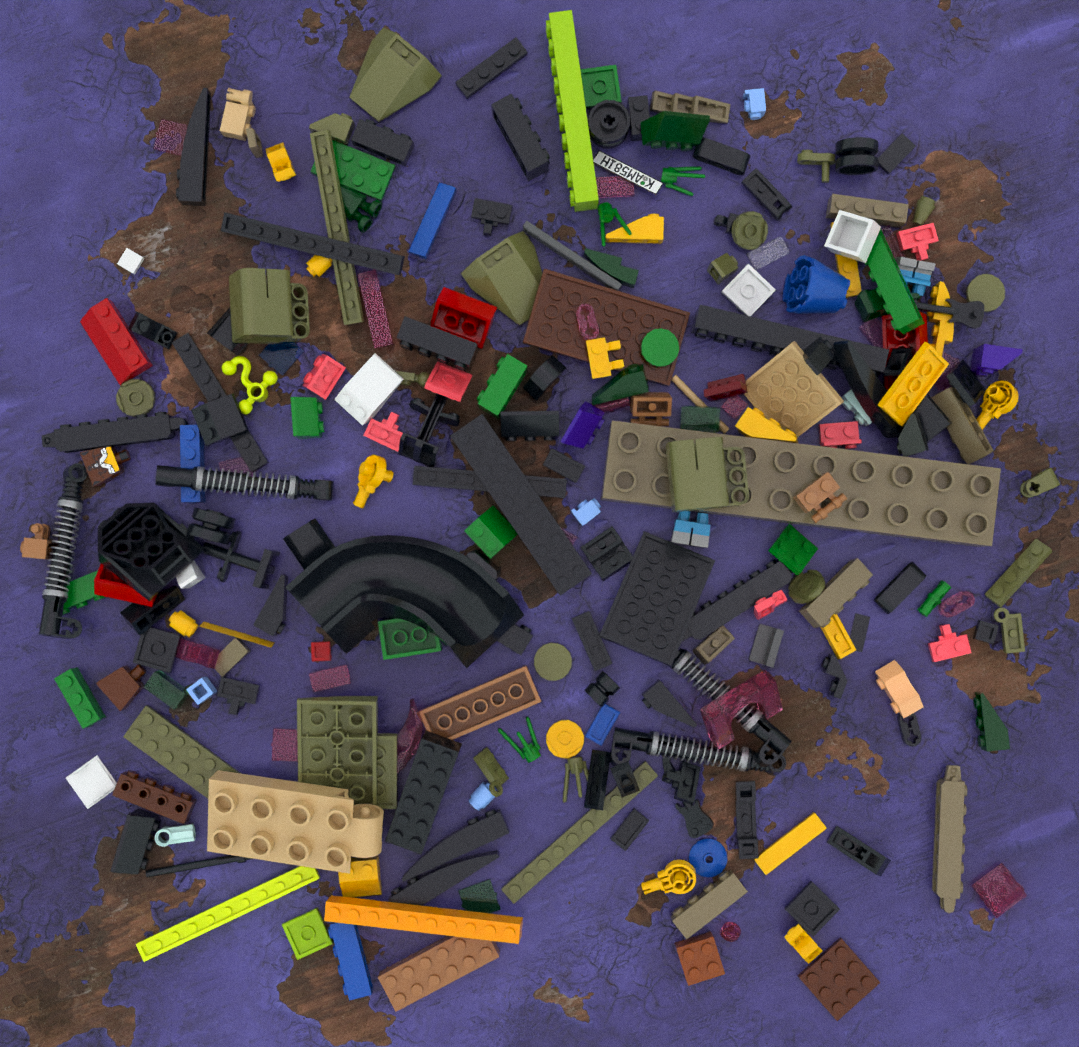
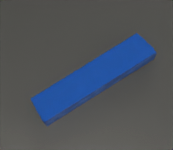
(432, 220)

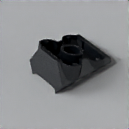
(223, 334)
(308, 543)
(485, 563)

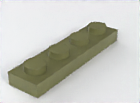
(1018, 572)

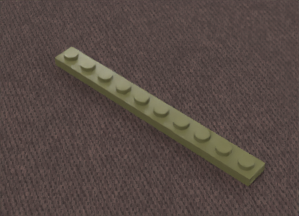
(336, 224)
(574, 837)

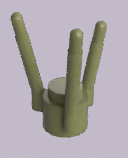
(576, 765)

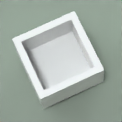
(852, 236)

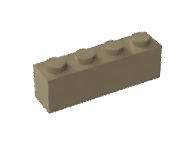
(882, 212)
(964, 429)
(837, 591)
(708, 904)

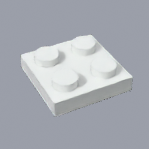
(748, 290)

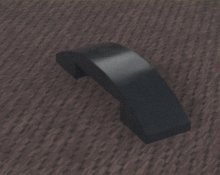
(746, 819)

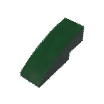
(612, 266)

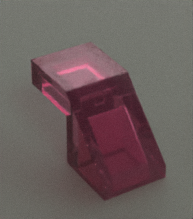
(197, 653)

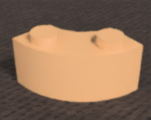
(899, 689)

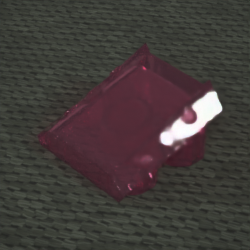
(999, 890)

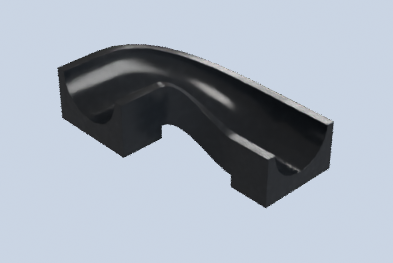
(407, 582)

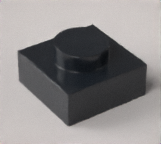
(985, 632)

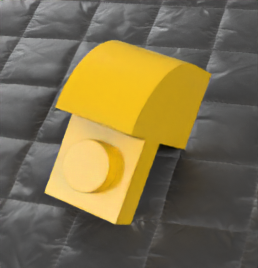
(280, 162)
(803, 943)

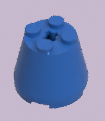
(814, 288)

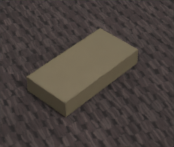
(254, 142)

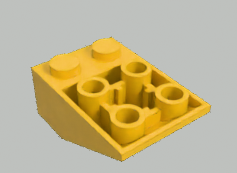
(755, 425)

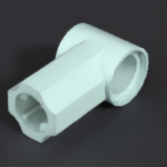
(177, 834)

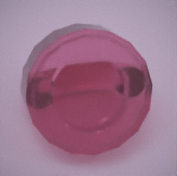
(730, 931)

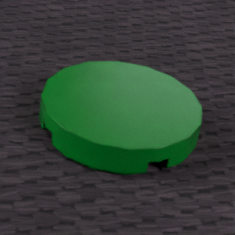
(659, 347)

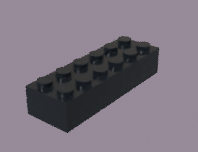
(423, 792)

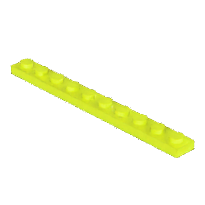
(226, 911)

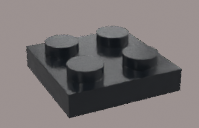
(965, 383)
(157, 649)
(811, 908)

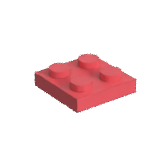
(448, 381)

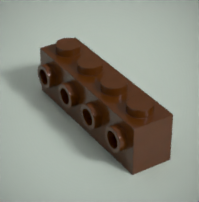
(154, 797)

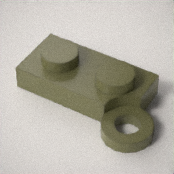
(1011, 631)
(491, 770)

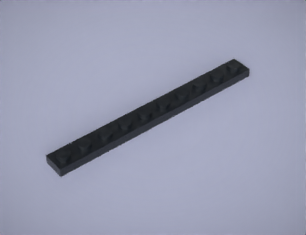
(312, 243)

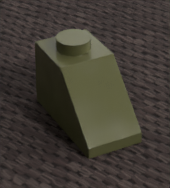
(339, 125)
(722, 267)

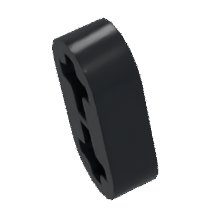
(914, 727)

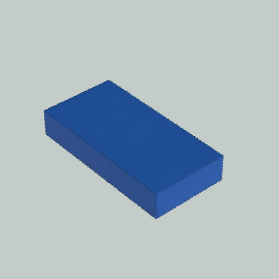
(602, 724)

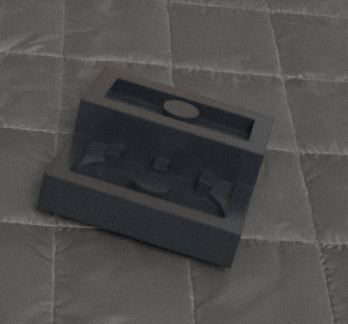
(607, 553)

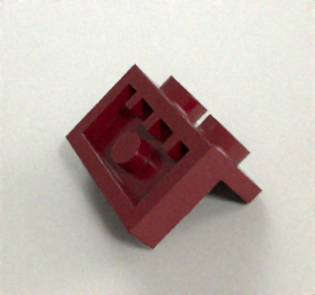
(726, 388)

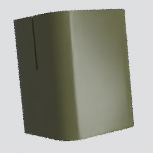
(265, 307)
(703, 474)

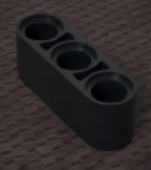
(721, 156)
(900, 587)

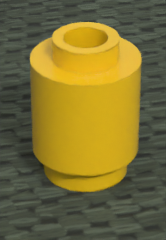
(318, 265)
(183, 623)

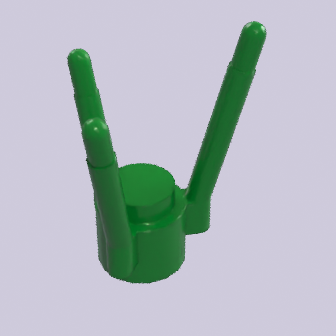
(670, 176)
(606, 215)
(529, 751)

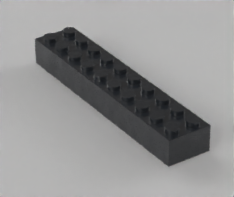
(773, 336)
(521, 504)

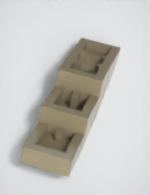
(699, 105)

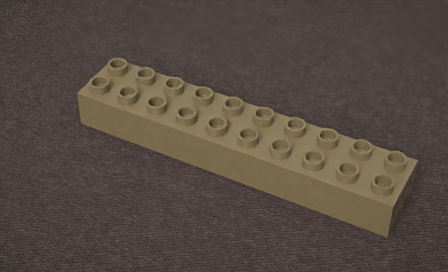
(882, 490)

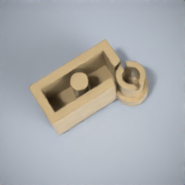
(237, 114)

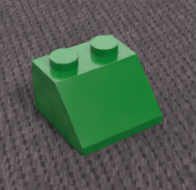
(306, 417)
(491, 532)

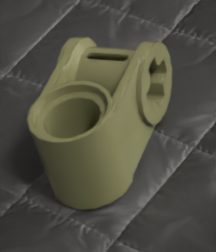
(1041, 483)

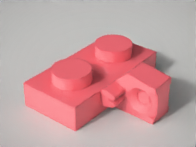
(917, 240)
(385, 431)
(766, 606)
(949, 645)

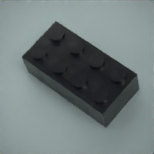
(520, 137)
(437, 343)

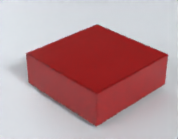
(321, 651)

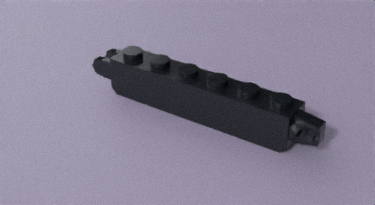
(115, 433)
(738, 600)

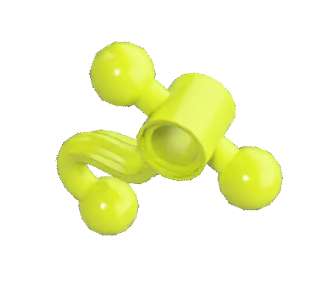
(269, 378)

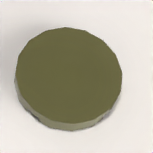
(749, 230)
(987, 290)
(135, 397)
(806, 586)
(552, 661)

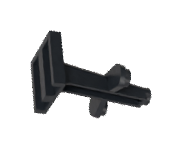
(419, 448)
(261, 566)

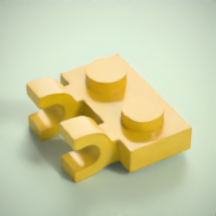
(598, 357)

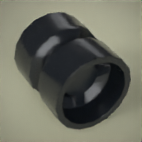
(602, 689)

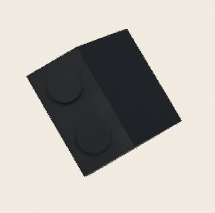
(219, 419)

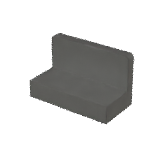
(766, 645)

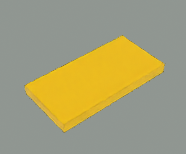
(913, 384)

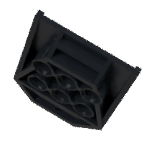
(158, 569)

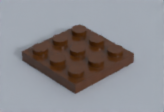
(838, 979)

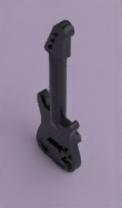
(968, 313)
(696, 819)

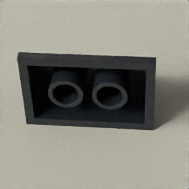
(529, 425)
(135, 842)

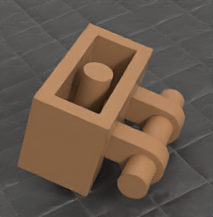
(651, 404)
(818, 491)
(39, 545)

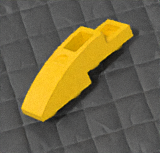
(942, 331)

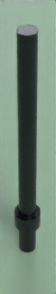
(195, 865)

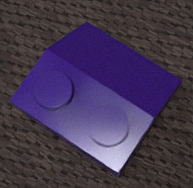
(991, 358)
(583, 425)

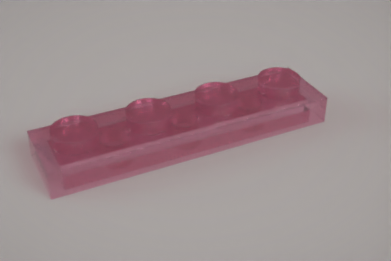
(375, 309)

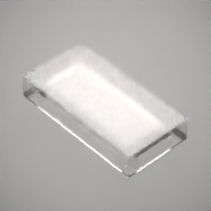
(768, 253)

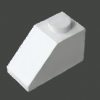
(190, 576)

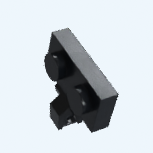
(491, 214)
(237, 693)
(683, 781)

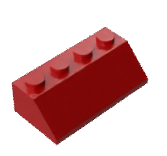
(912, 339)
(115, 341)

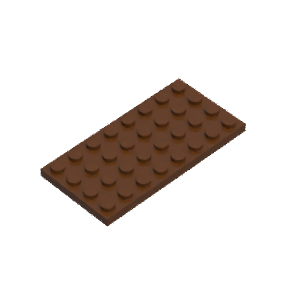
(618, 317)

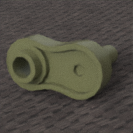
(807, 157)

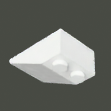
(369, 389)

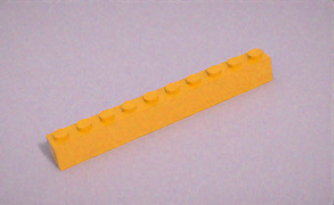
(424, 919)

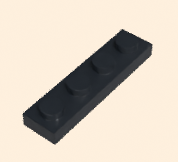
(491, 68)

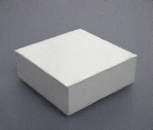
(130, 261)

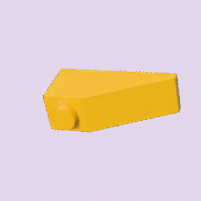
(644, 230)

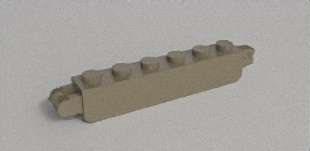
(948, 838)

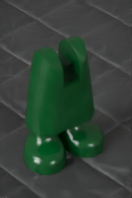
(352, 201)

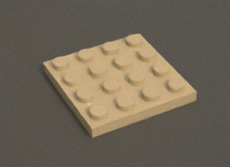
(791, 391)

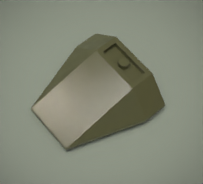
(392, 76)
(507, 276)

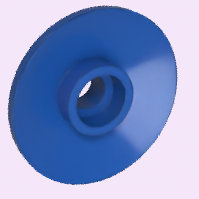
(705, 848)

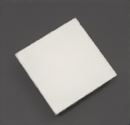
(92, 782)

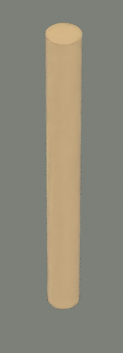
(694, 398)

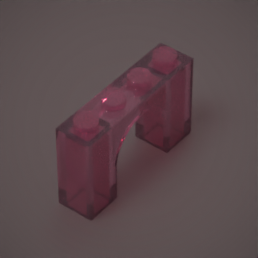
(720, 712)

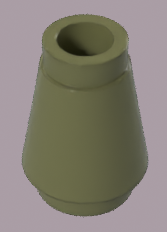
(923, 210)

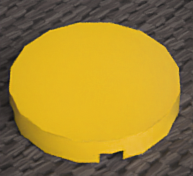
(565, 739)

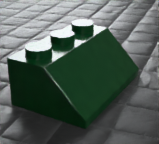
(674, 130)

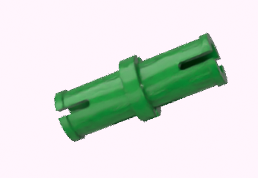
(934, 598)

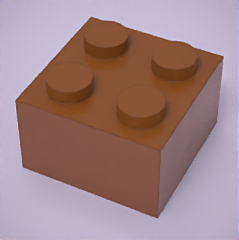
(699, 958)

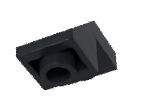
(152, 330)
(831, 666)

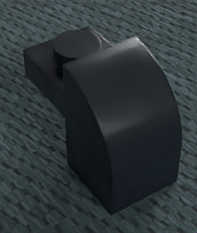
(544, 377)

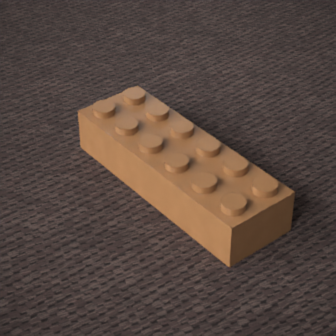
(481, 704)
(434, 968)

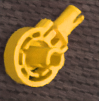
(997, 401)
(370, 478)
(672, 878)

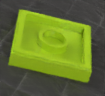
(307, 933)

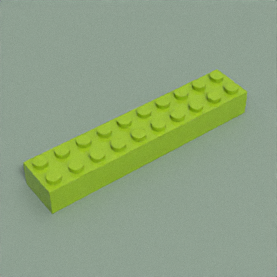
(572, 107)

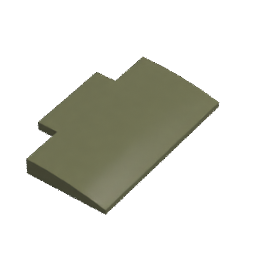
(345, 751)

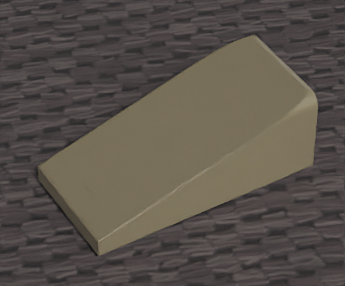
(713, 645)
(230, 656)

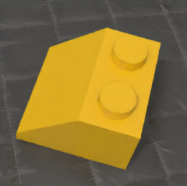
(363, 878)

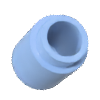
(481, 796)

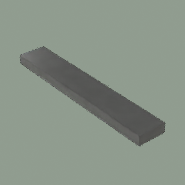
(571, 256)

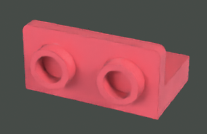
(323, 376)
(839, 434)

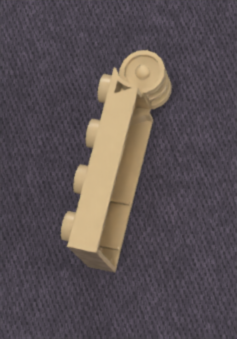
(290, 822)

